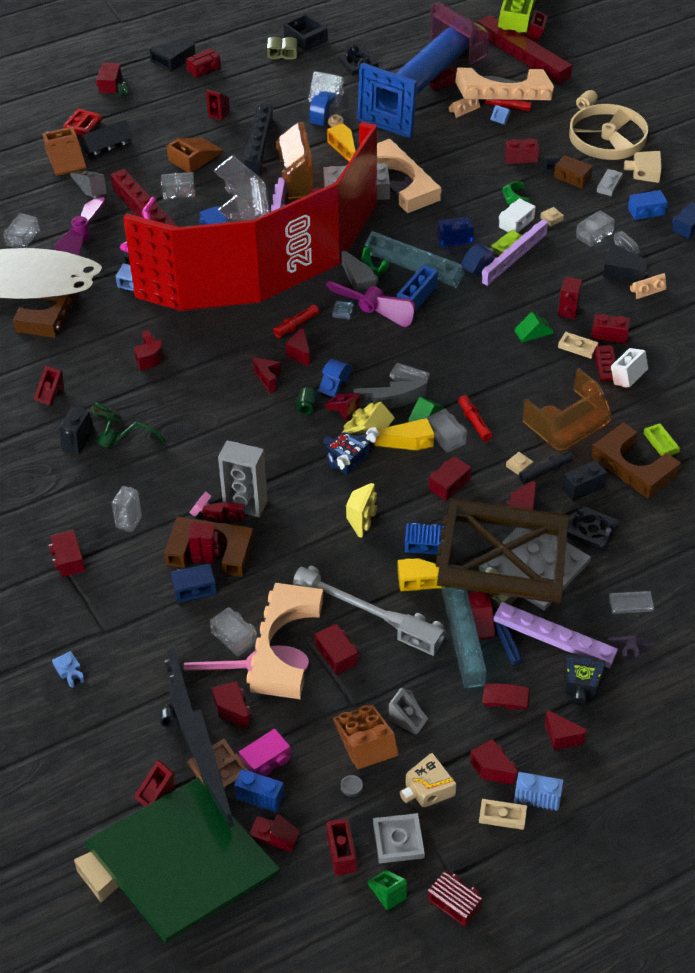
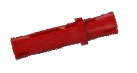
(515, 104)
(291, 324)
(472, 414)

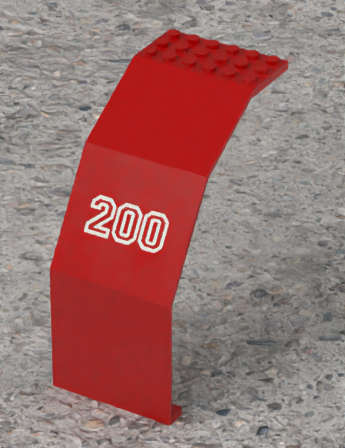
(258, 256)

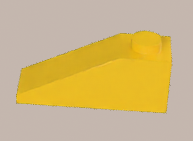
(341, 140)
(409, 436)
(417, 575)

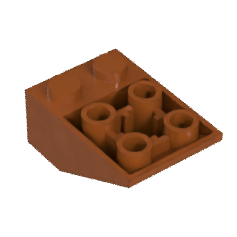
(63, 151)
(192, 153)
(366, 736)

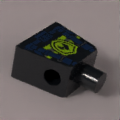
(582, 677)

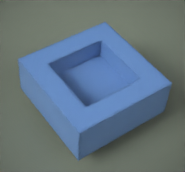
(500, 115)

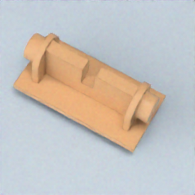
(464, 106)
(649, 286)

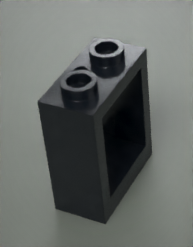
(317, 35)

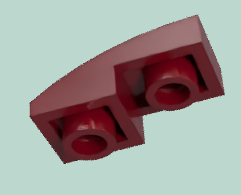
(220, 511)
(506, 695)

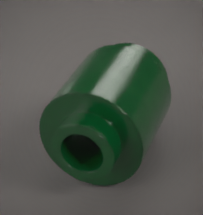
(307, 401)

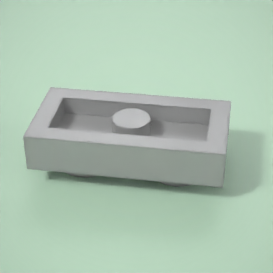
(609, 182)

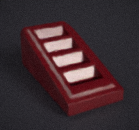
(444, 79)
(601, 355)

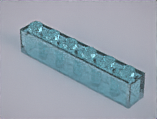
(413, 258)
(465, 637)

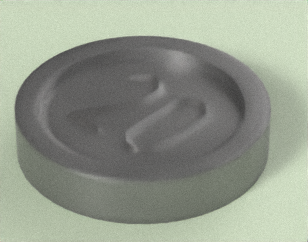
(351, 785)

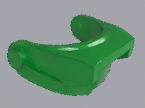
(510, 195)
(367, 260)

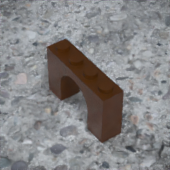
(47, 321)
(644, 479)
(236, 539)

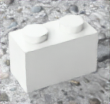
(517, 216)
(629, 367)

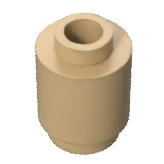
(587, 99)

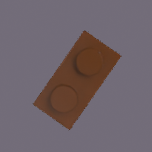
(573, 171)

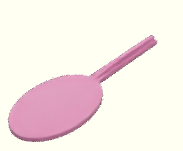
(285, 653)

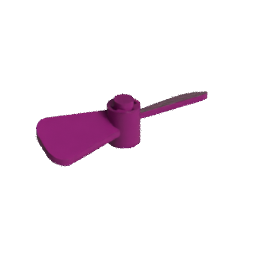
(79, 233)
(394, 308)

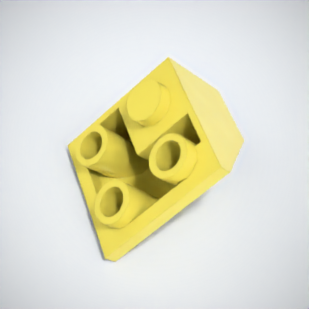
(372, 416)
(361, 508)

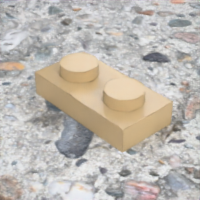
(577, 345)
(502, 814)

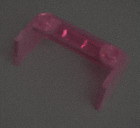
(445, 16)

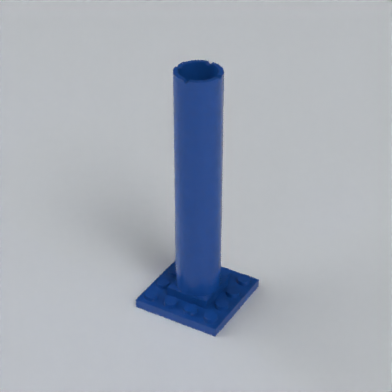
(390, 97)

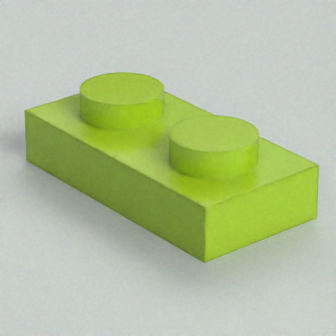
(505, 242)

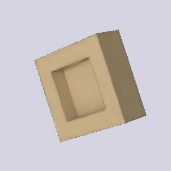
(552, 216)
(519, 463)

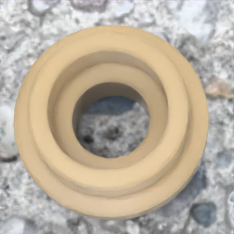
(335, 120)

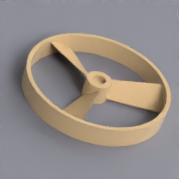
(622, 146)

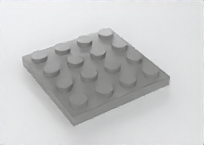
(540, 557)

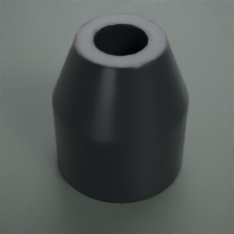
(167, 716)

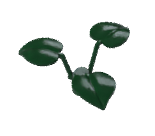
(109, 436)

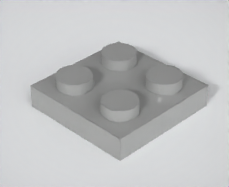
(398, 838)

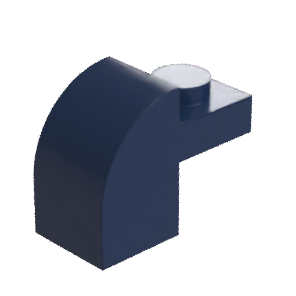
(477, 258)

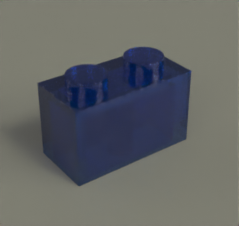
(455, 231)

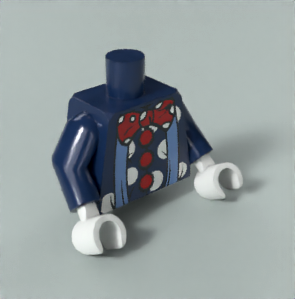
(348, 450)

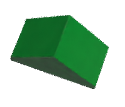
(533, 327)
(424, 408)
(389, 888)

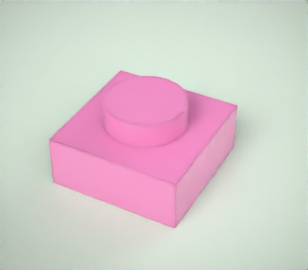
(198, 507)

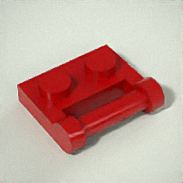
(80, 119)

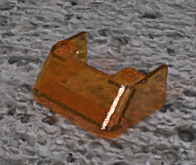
(297, 159)
(575, 422)

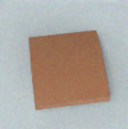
(227, 762)

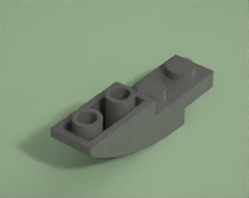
(397, 395)

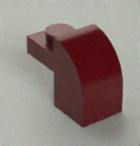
(148, 354)

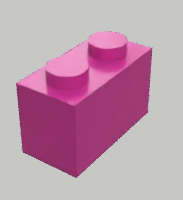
(266, 753)

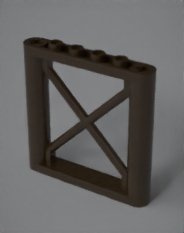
(466, 578)

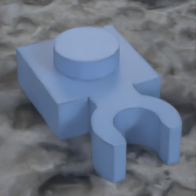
(68, 667)

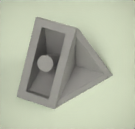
(406, 712)

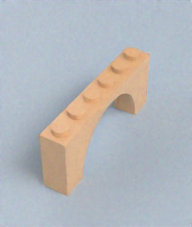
(477, 87)
(422, 190)
(268, 672)

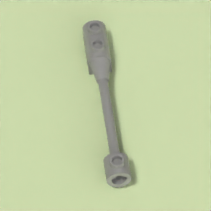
(411, 629)

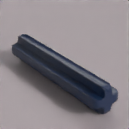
(508, 643)

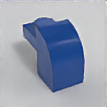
(319, 108)
(334, 374)

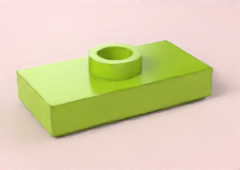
(661, 440)

